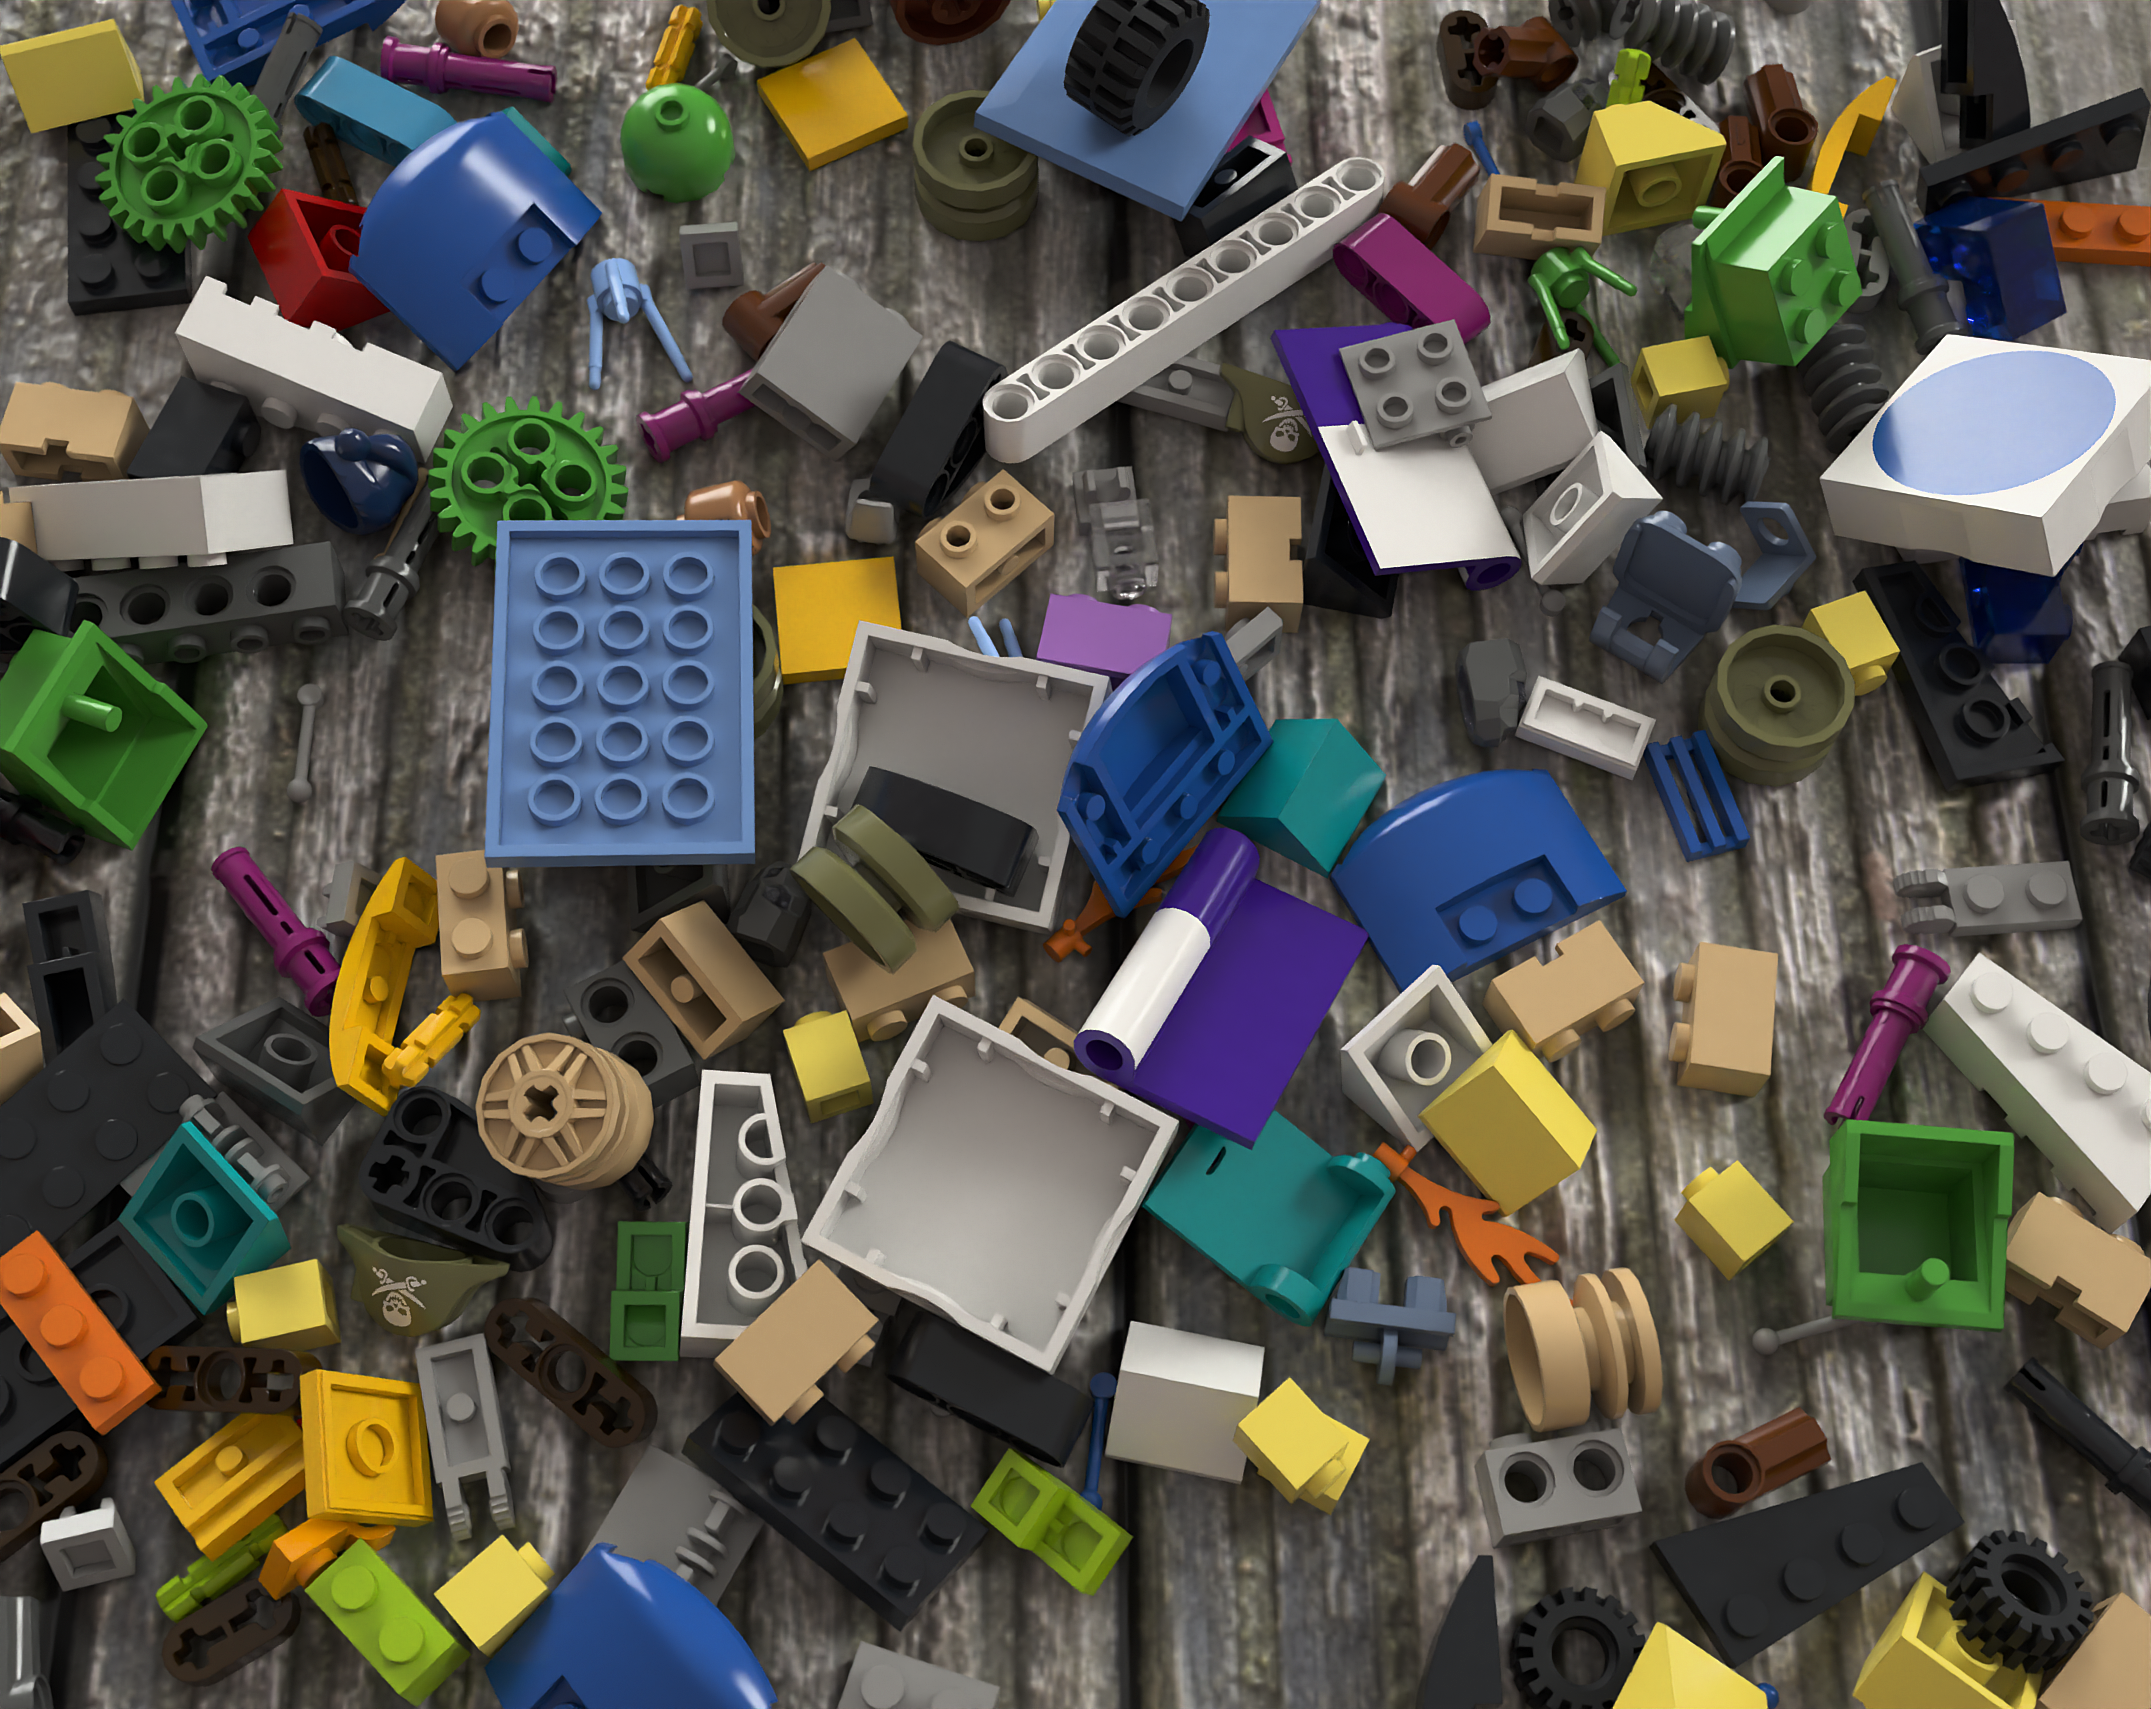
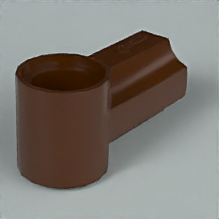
(1526, 52)
(1780, 118)
(1739, 162)
(1433, 193)
(757, 317)
(1759, 1463)

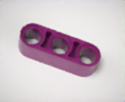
(1408, 279)

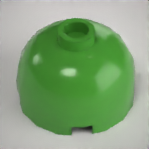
(677, 143)

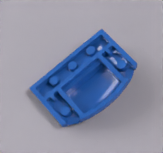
(238, 35)
(467, 233)
(1159, 764)
(1472, 873)
(627, 1640)

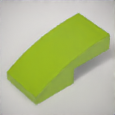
(1051, 1521)

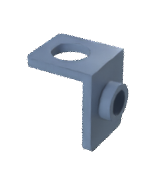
(1781, 560)

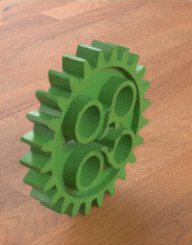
(189, 163)
(567, 461)

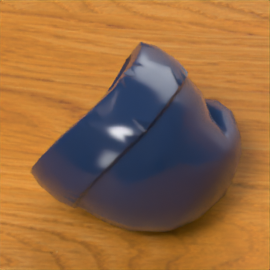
(359, 478)

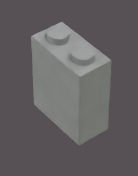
(831, 363)

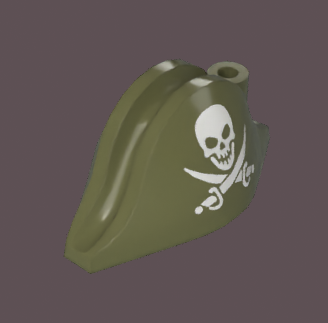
(1268, 416)
(411, 1282)

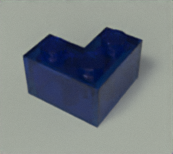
(2001, 258)
(2016, 612)

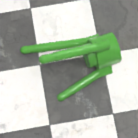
(1563, 281)

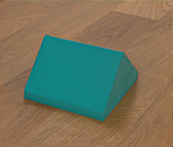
(1305, 793)
(202, 1221)

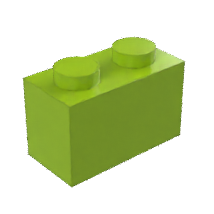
(387, 1622)

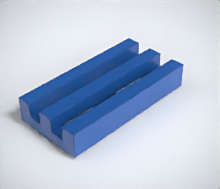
(1718, 789)

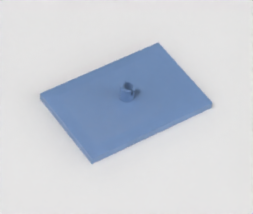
(1181, 150)
(621, 694)

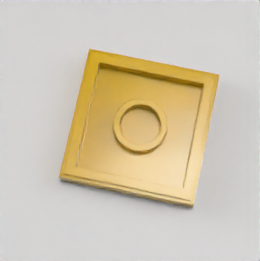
(832, 104)
(821, 612)
(365, 1449)

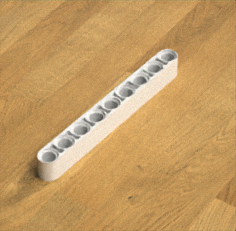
(1178, 312)

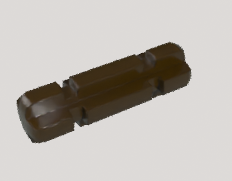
(329, 163)

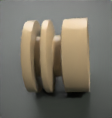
(600, 1107)
(1582, 1349)

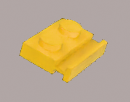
(236, 1479)

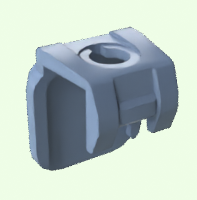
(1671, 580)

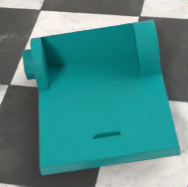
(1273, 1215)

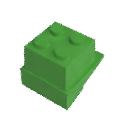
(1770, 271)
(92, 732)
(1917, 1224)

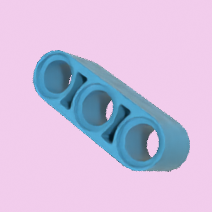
(369, 111)

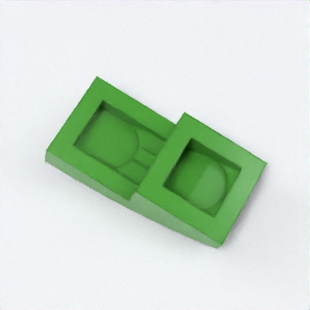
(649, 1291)

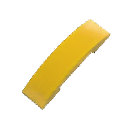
(1851, 132)
(374, 980)

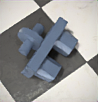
(1418, 1324)

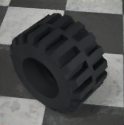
(1135, 59)

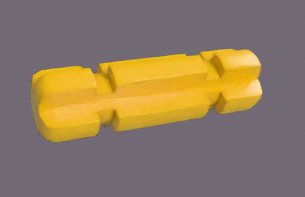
(675, 47)
(431, 1041)

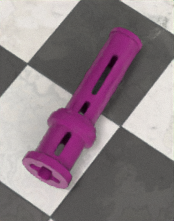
(441, 69)
(692, 417)
(298, 950)
(1896, 1014)

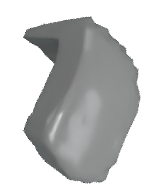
(870, 517)

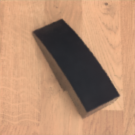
(1985, 69)
(70, 967)
(1464, 1653)

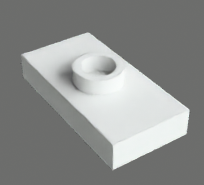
(1585, 727)

